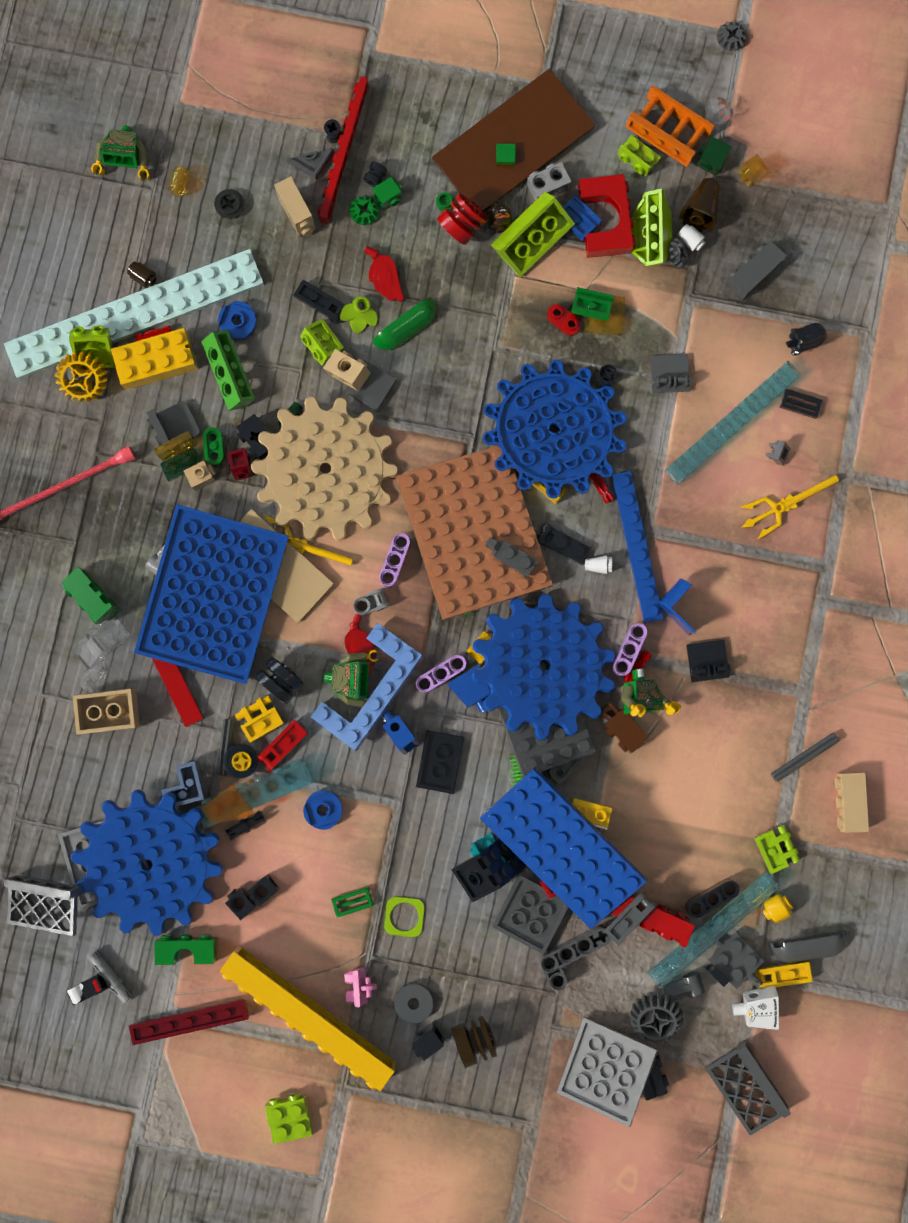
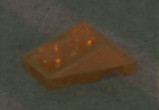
(227, 807)

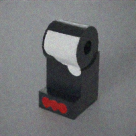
(87, 989)

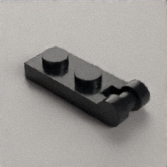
(319, 300)
(563, 544)

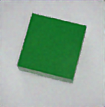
(505, 154)

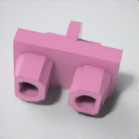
(362, 987)

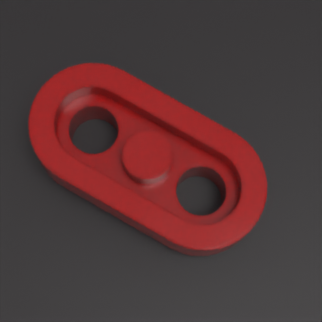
(563, 319)

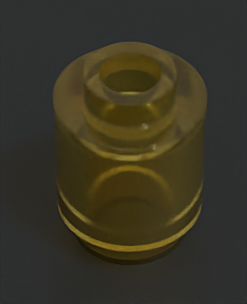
(179, 181)

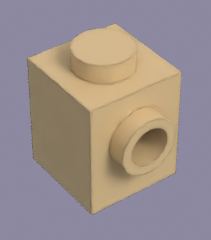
(200, 475)

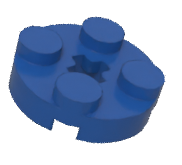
(231, 312)
(317, 819)

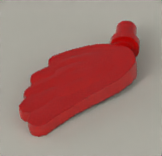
(384, 275)
(356, 641)

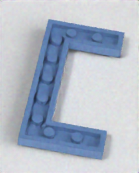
(356, 732)

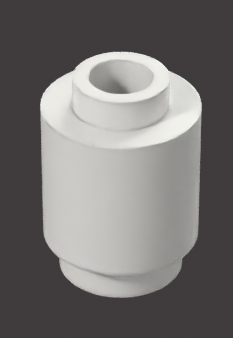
(691, 238)

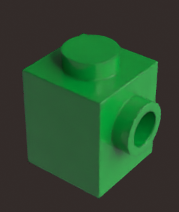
(388, 193)

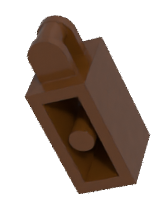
(623, 728)

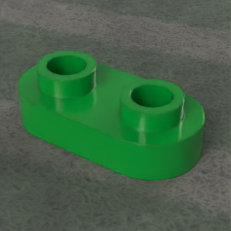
(213, 447)

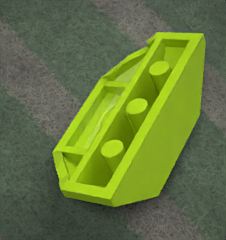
(652, 228)

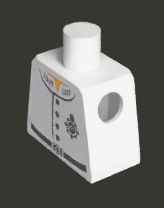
(759, 1008)

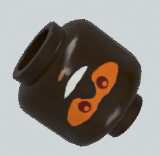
(499, 217)

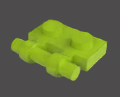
(771, 851)

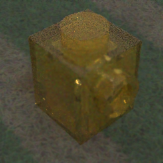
(752, 170)

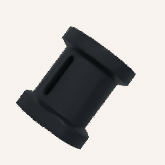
(331, 126)

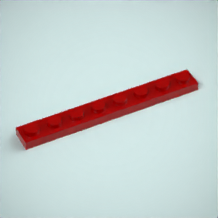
(340, 157)

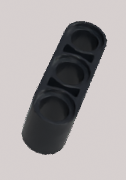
(721, 898)

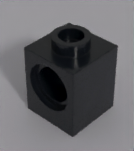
(271, 888)
(240, 912)

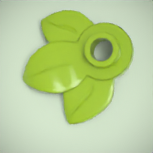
(359, 317)

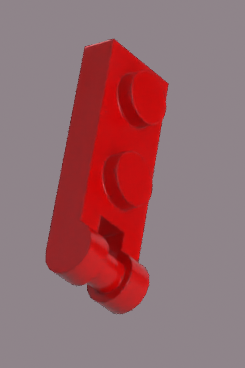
(283, 744)

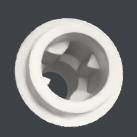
(599, 564)

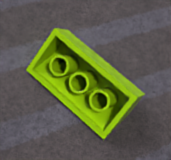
(532, 233)

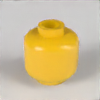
(778, 908)

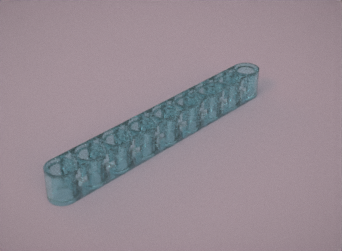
(732, 422)

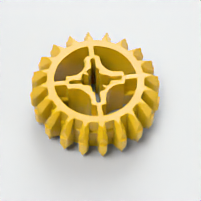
(77, 370)

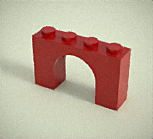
(614, 192)

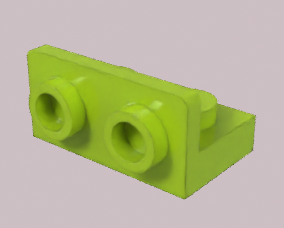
(638, 156)
(320, 341)

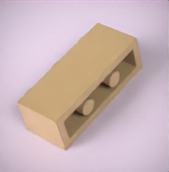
(852, 802)

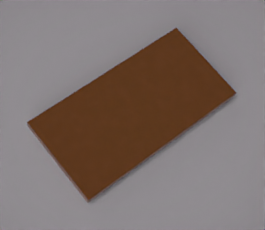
(540, 123)

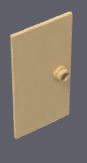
(298, 581)

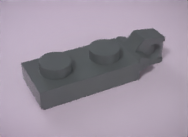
(511, 556)

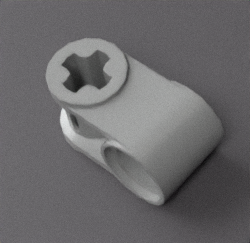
(372, 602)

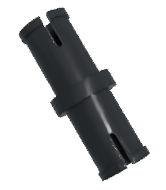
(245, 825)

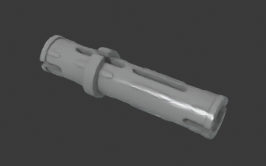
(114, 983)

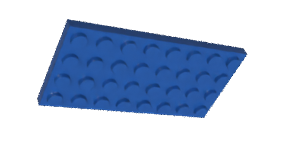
(563, 848)

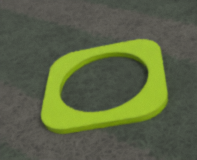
(414, 932)

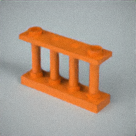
(660, 139)

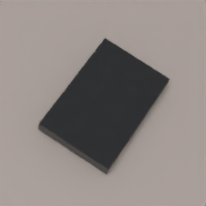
(440, 762)

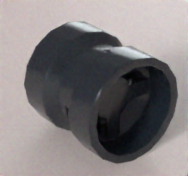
(375, 174)
(607, 372)

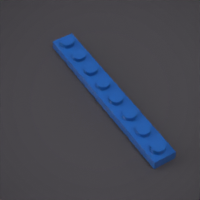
(637, 547)

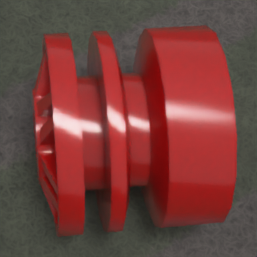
(465, 215)

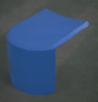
(670, 600)

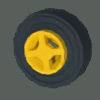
(247, 759)

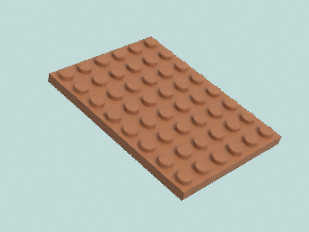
(454, 514)

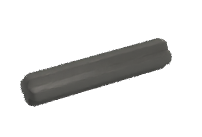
(225, 744)

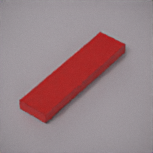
(179, 692)

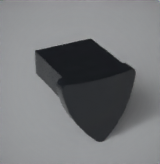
(717, 975)

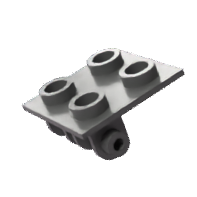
(670, 373)

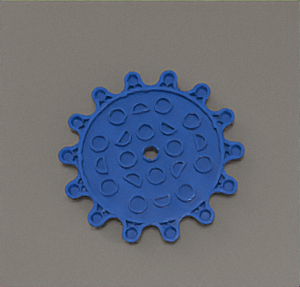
(560, 401)
(515, 671)
(153, 834)

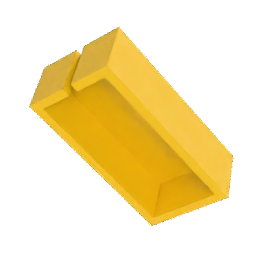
(154, 359)

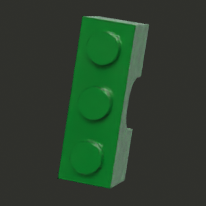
(203, 949)

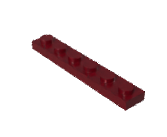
(188, 1021)

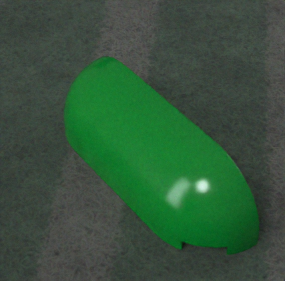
(406, 325)

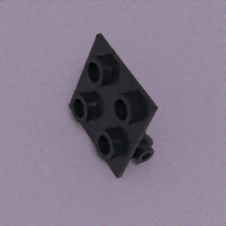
(708, 661)

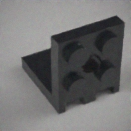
(489, 870)

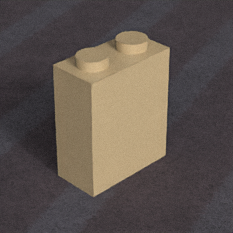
(295, 207)

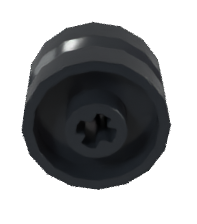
(278, 681)

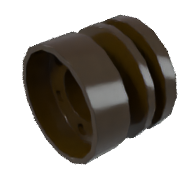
(474, 1041)

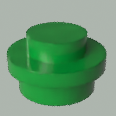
(443, 201)

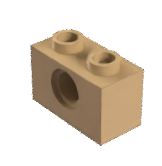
(354, 377)

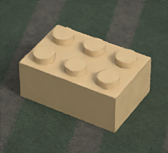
(106, 711)

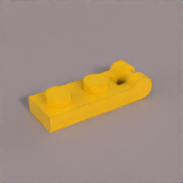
(785, 974)

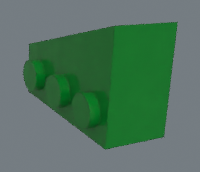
(90, 596)

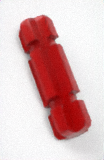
(152, 333)
(602, 487)
(639, 664)

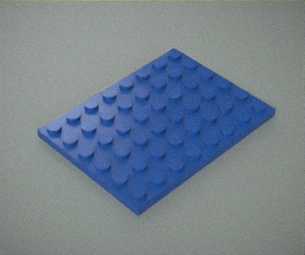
(211, 594)

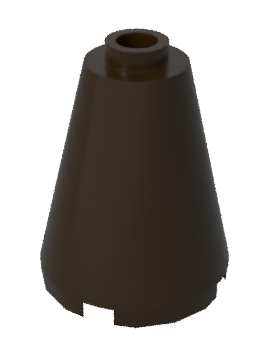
(702, 206)

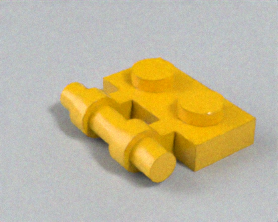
(261, 724)

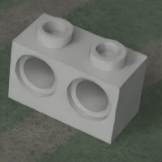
(551, 185)

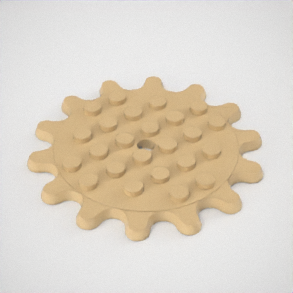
(295, 472)

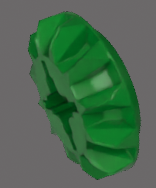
(365, 218)

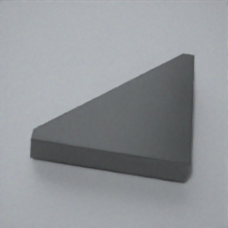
(312, 162)

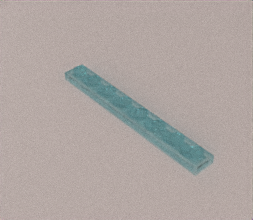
(713, 929)

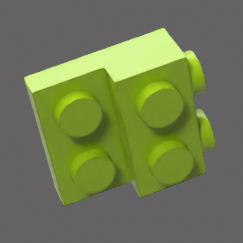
(93, 341)
(288, 1118)

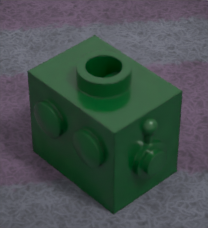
(713, 155)

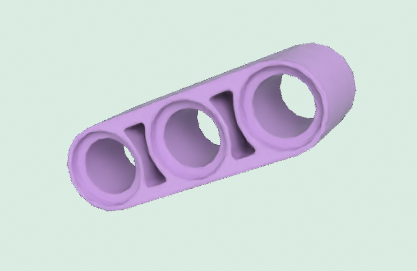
(394, 550)
(636, 642)
(447, 666)

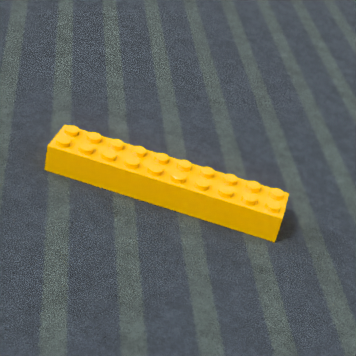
(309, 1018)

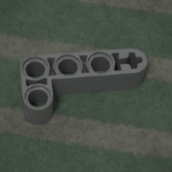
(577, 953)

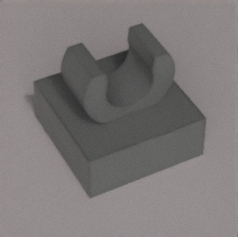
(780, 453)

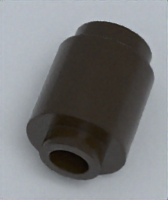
(141, 274)

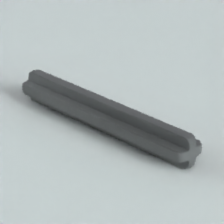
(804, 757)

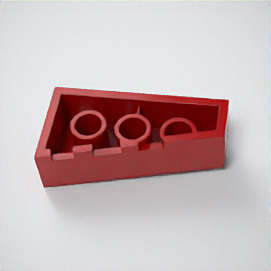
(663, 922)

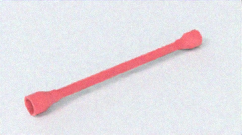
(123, 456)

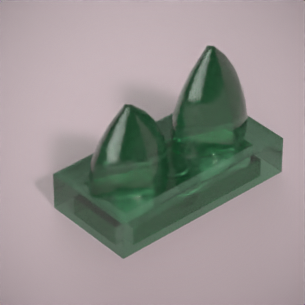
(175, 466)

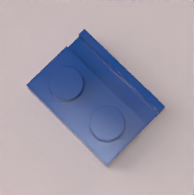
(582, 216)

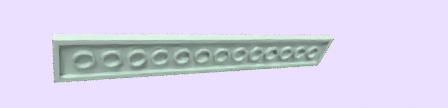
(138, 311)

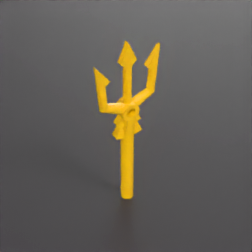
(784, 505)
(302, 546)

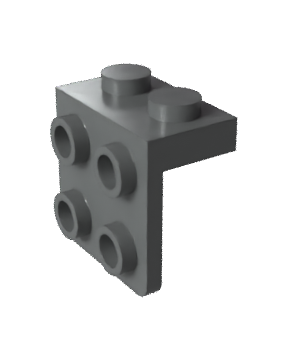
(172, 422)

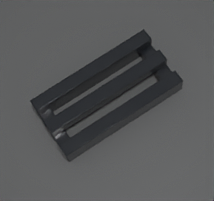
(783, 405)

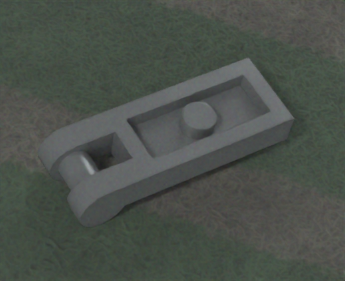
(629, 919)

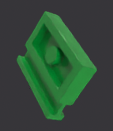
(592, 304)

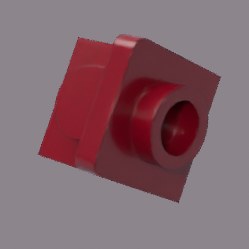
(239, 464)

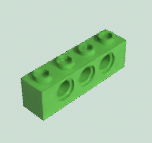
(228, 370)

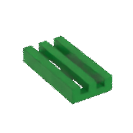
(368, 897)

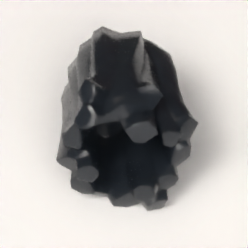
(806, 338)

